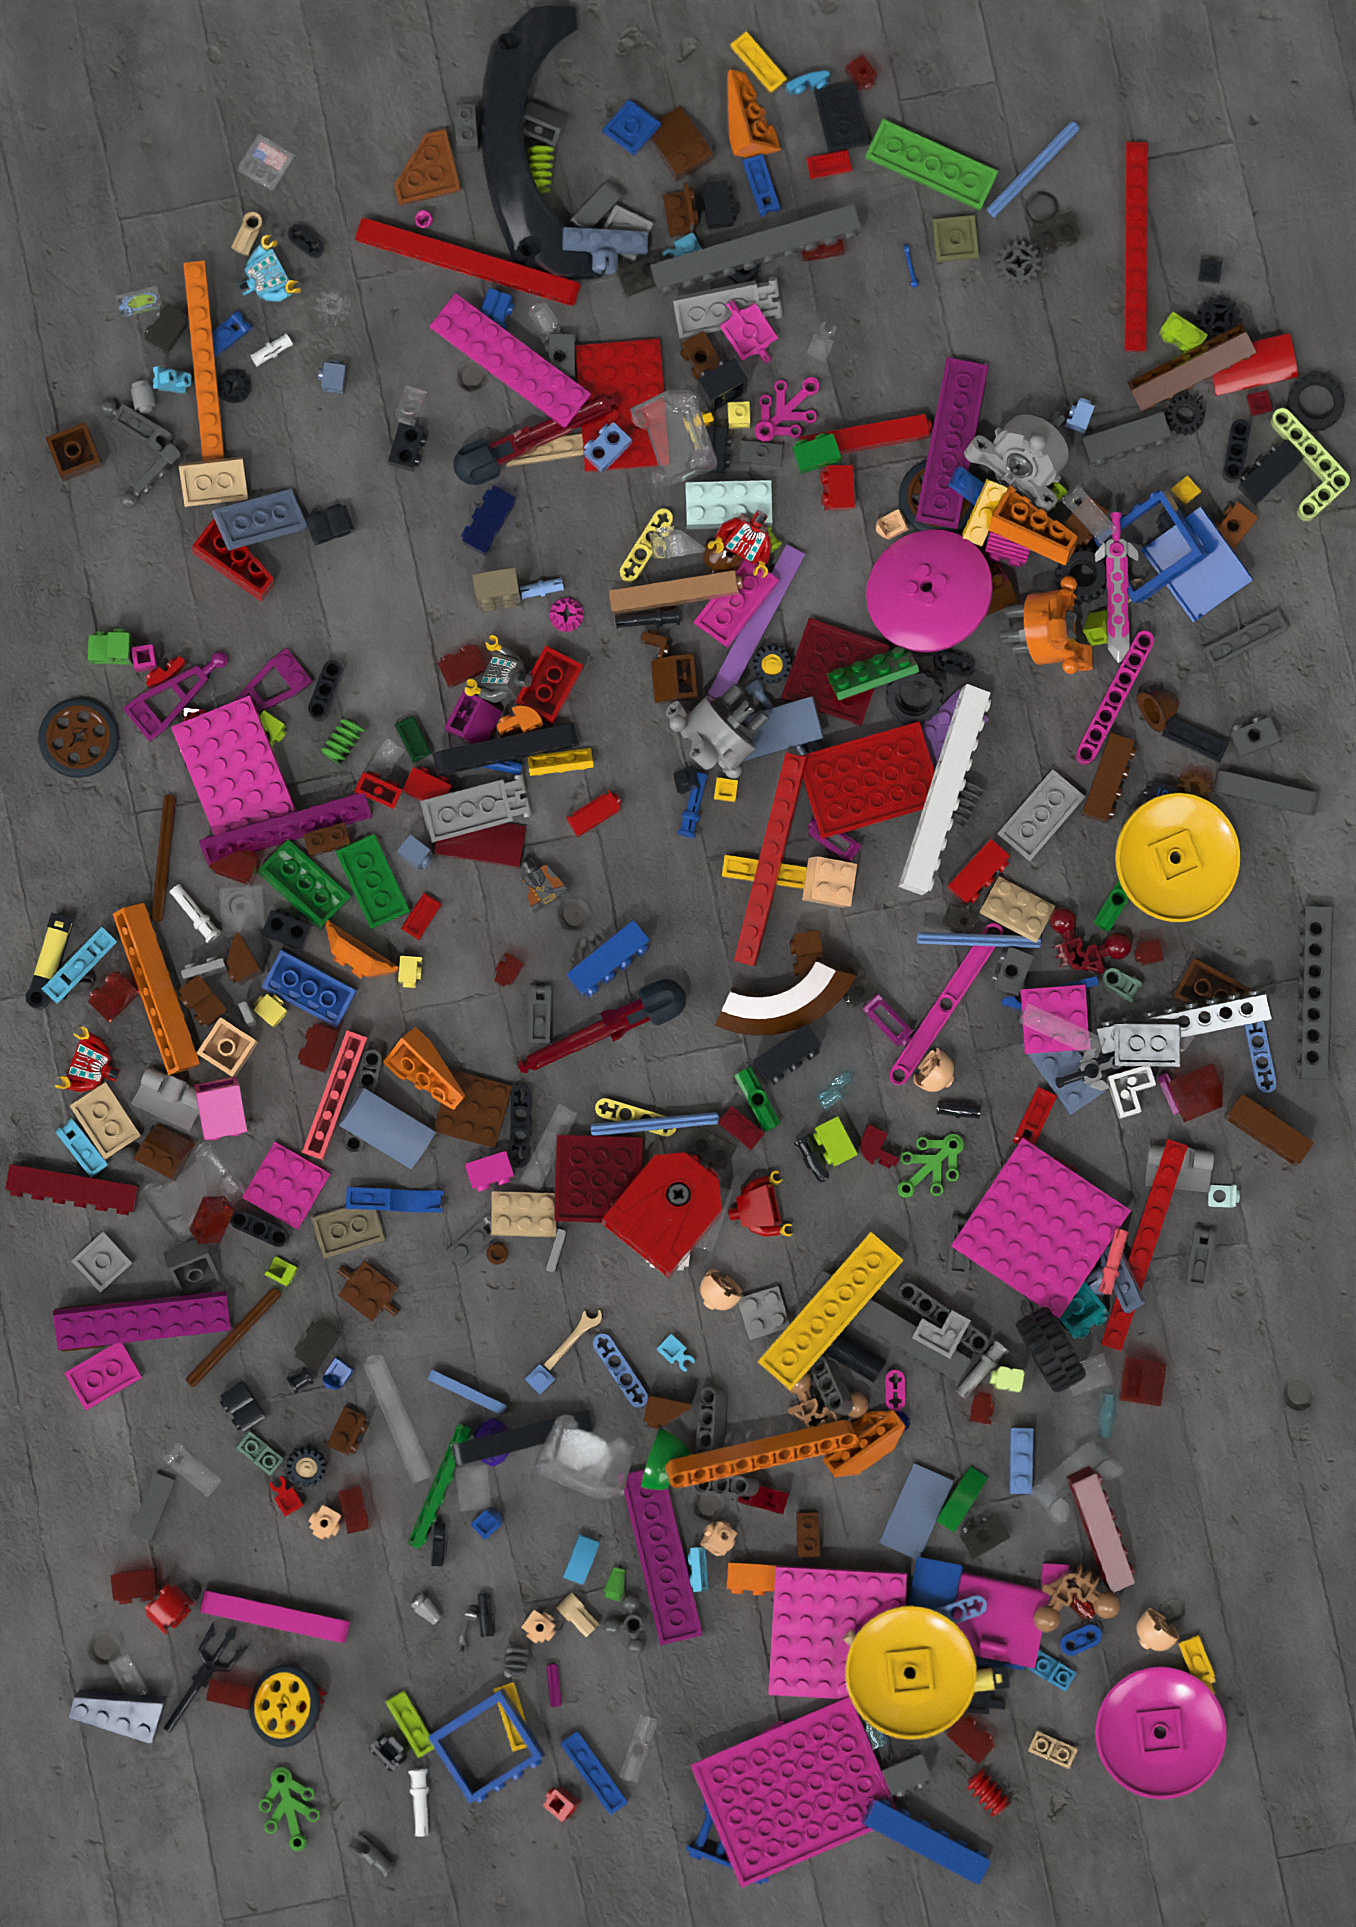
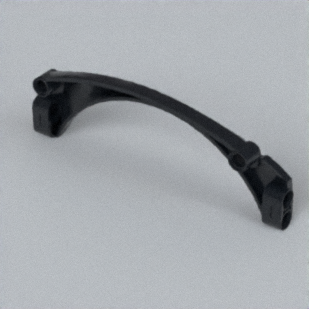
(516, 200)

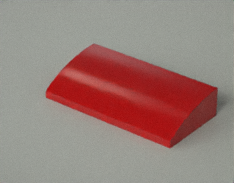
(1270, 364)

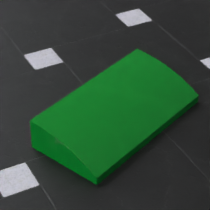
(304, 884)

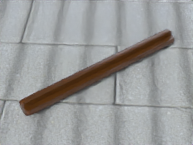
(163, 858)
(233, 1337)

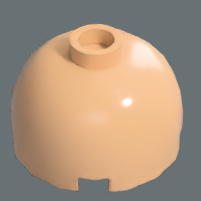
(935, 1071)
(719, 1292)
(1155, 1632)

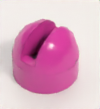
(422, 215)

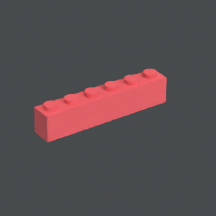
(335, 1095)

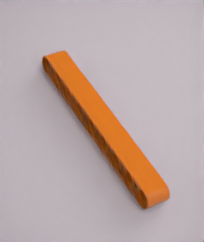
(761, 1454)

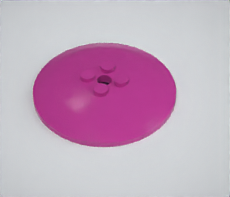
(946, 612)
(1192, 1739)

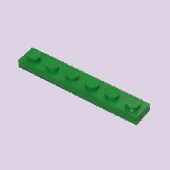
(436, 1493)

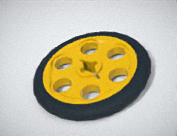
(304, 1721)

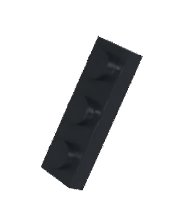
(1195, 739)

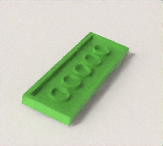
(931, 164)

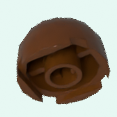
(722, 561)

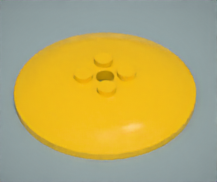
(1206, 862)
(942, 1667)

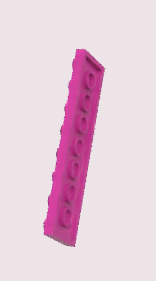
(510, 360)

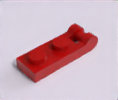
(1035, 1115)

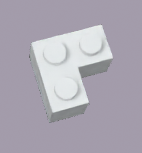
(1124, 1088)

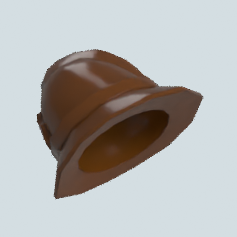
(1157, 707)

